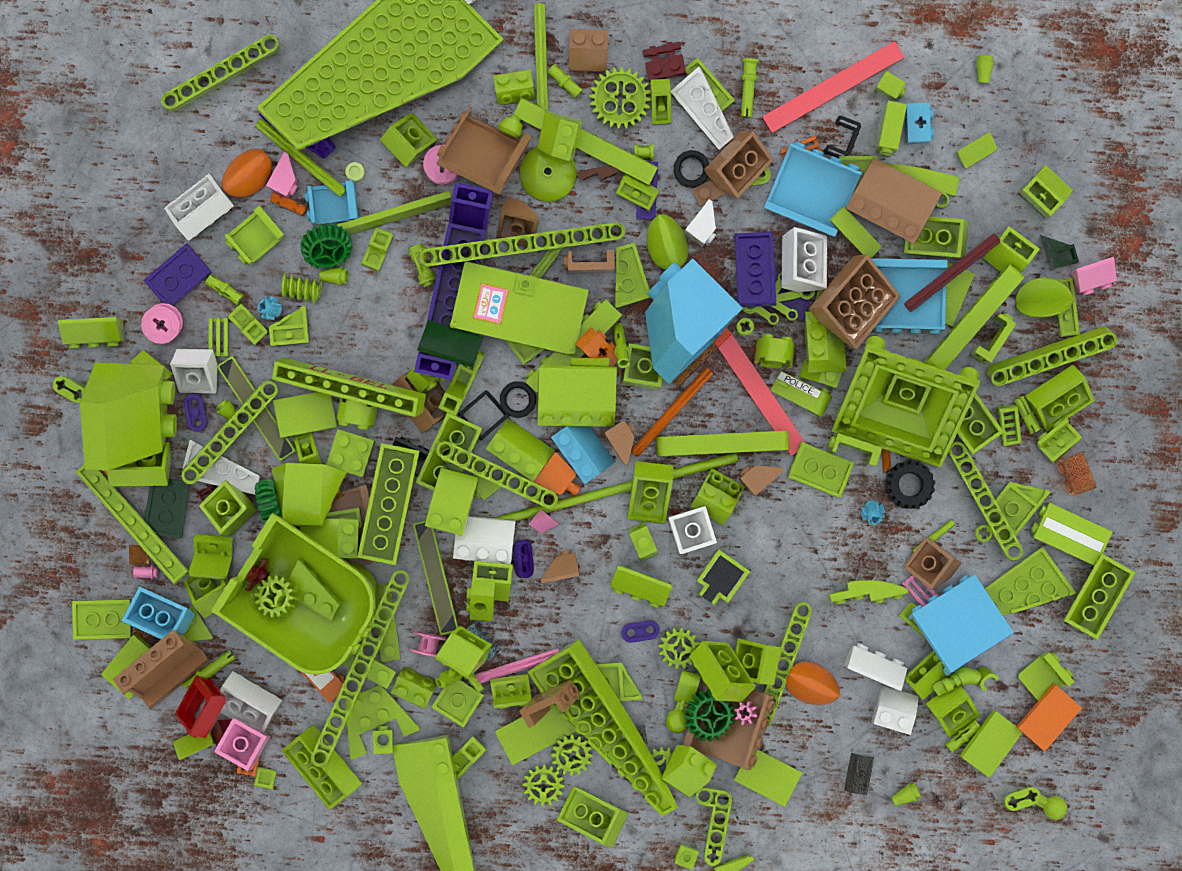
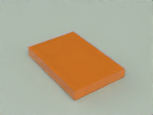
(1049, 717)

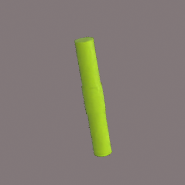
(940, 532)

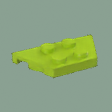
(1018, 505)
(620, 681)

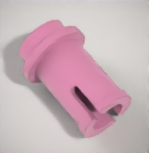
(146, 572)

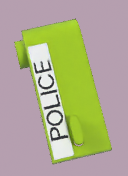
(802, 394)

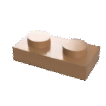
(707, 191)

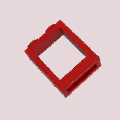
(198, 690)

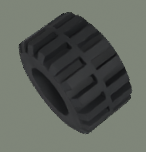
(924, 476)

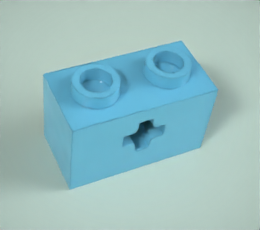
(913, 133)

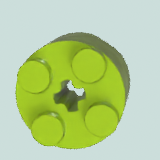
(774, 351)
(356, 413)

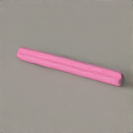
(513, 667)

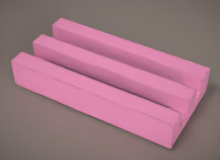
(918, 599)

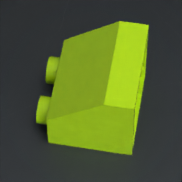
(125, 414)

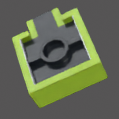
(721, 578)

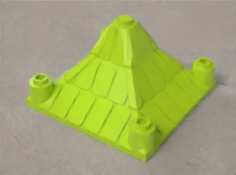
(905, 404)

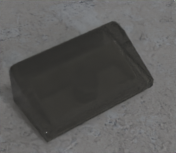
(859, 774)

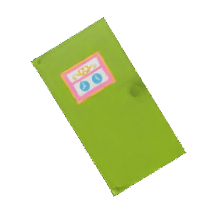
(519, 308)

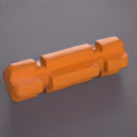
(288, 204)

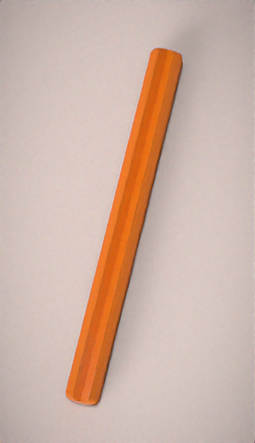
(671, 412)

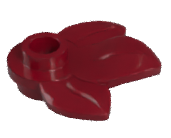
(258, 574)

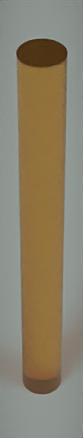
(703, 357)

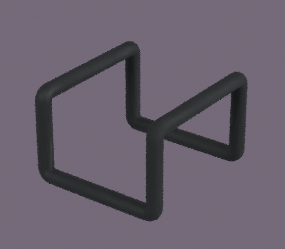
(852, 140)
(460, 414)

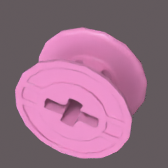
(434, 171)
(172, 325)
(428, 643)

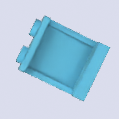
(329, 207)

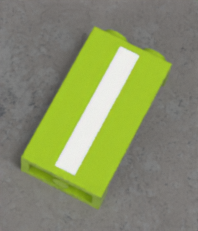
(1070, 533)

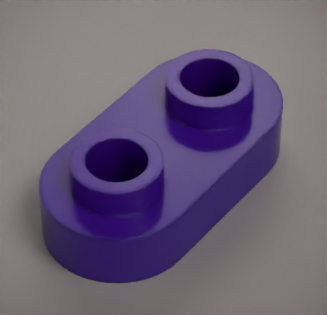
(194, 413)
(523, 559)
(640, 631)

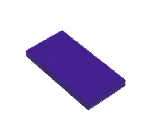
(755, 269)

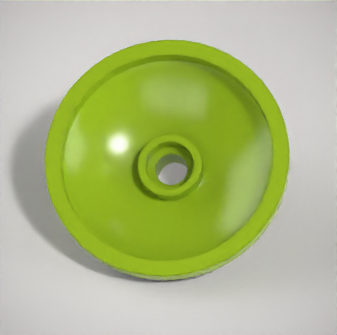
(547, 187)

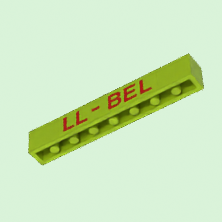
(349, 386)

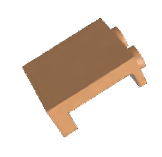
(590, 267)
(563, 695)

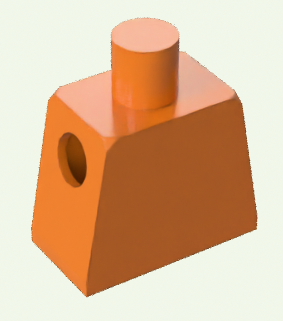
(558, 476)

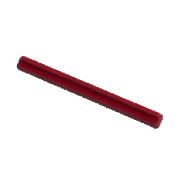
(952, 272)

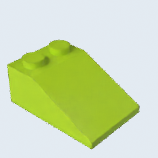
(941, 239)
(650, 492)
(451, 501)
(336, 535)
(592, 816)

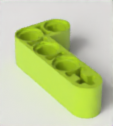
(714, 826)

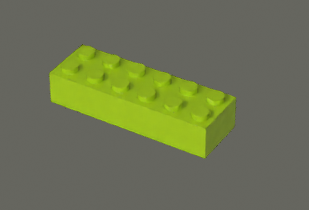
(388, 504)

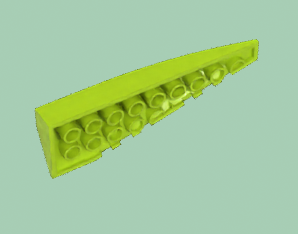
(604, 721)

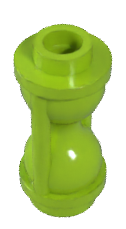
(426, 275)

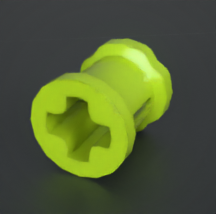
(644, 151)
(750, 326)

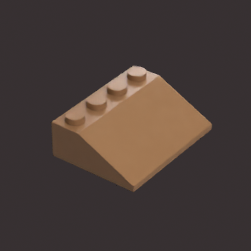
(894, 200)
(855, 301)

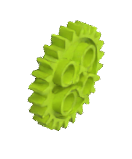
(637, 99)

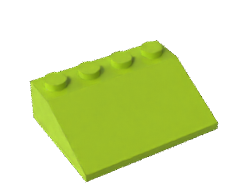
(576, 396)

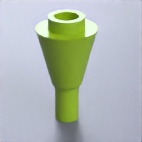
(226, 409)

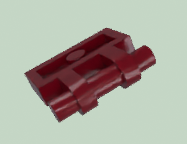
(665, 67)

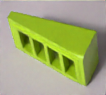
(1016, 424)
(735, 864)

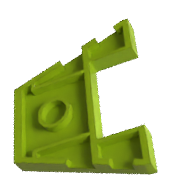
(372, 710)

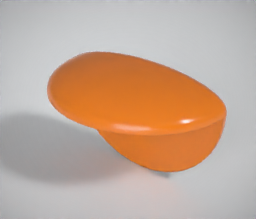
(247, 173)
(812, 684)

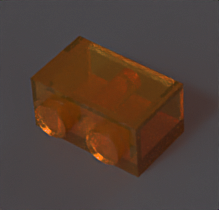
(1077, 473)

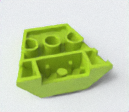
(306, 492)

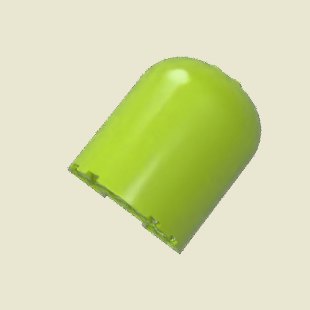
(302, 636)

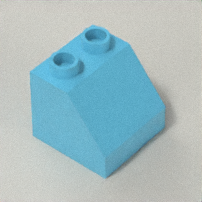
(685, 317)

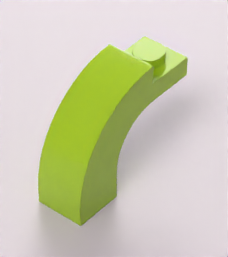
(460, 386)

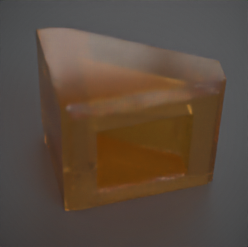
(137, 555)

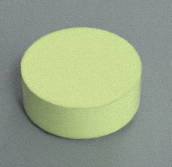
(355, 171)

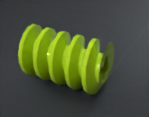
(301, 289)

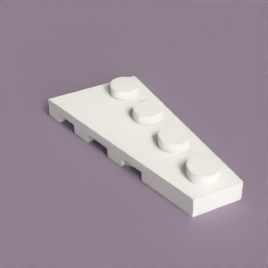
(703, 107)
(221, 470)

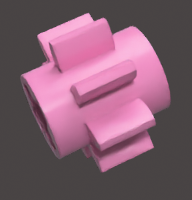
(740, 712)

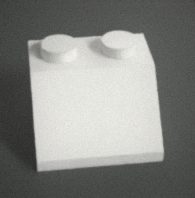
(703, 226)
(195, 370)
(692, 530)
(895, 710)

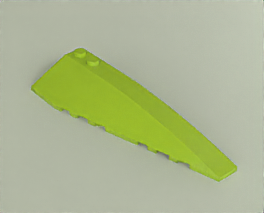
(433, 792)

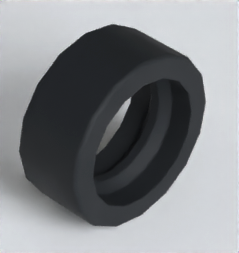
(677, 166)
(503, 397)

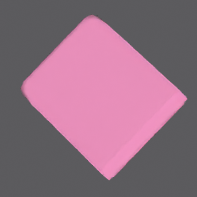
(542, 522)

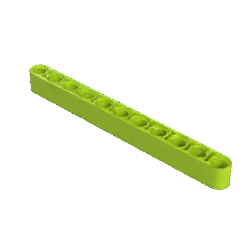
(530, 240)
(353, 675)

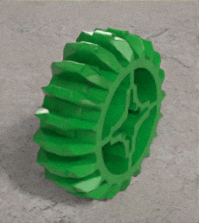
(326, 246)
(267, 499)
(711, 731)

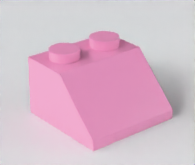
(1094, 275)
(242, 744)

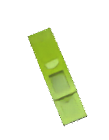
(876, 591)

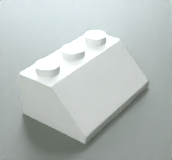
(198, 207)
(804, 260)
(486, 540)
(876, 666)
(248, 702)

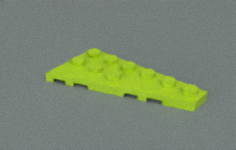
(1029, 584)

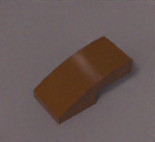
(602, 172)

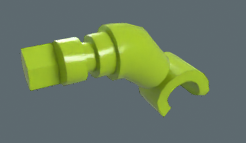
(963, 676)

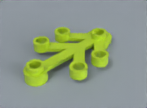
(780, 307)

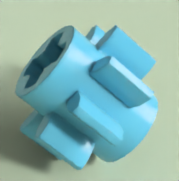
(269, 308)
(873, 512)

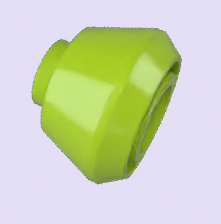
(511, 126)

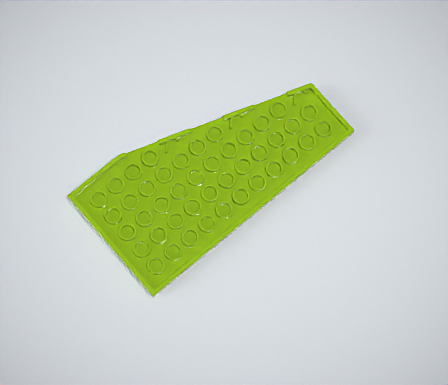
(378, 64)

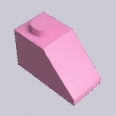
(283, 178)

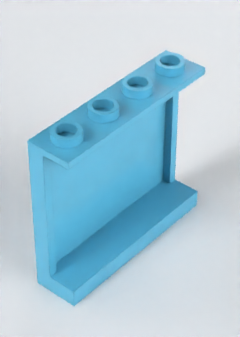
(812, 187)
(908, 278)
(961, 623)

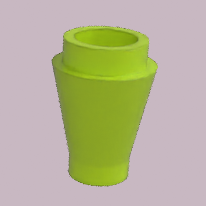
(984, 68)
(335, 276)
(906, 795)

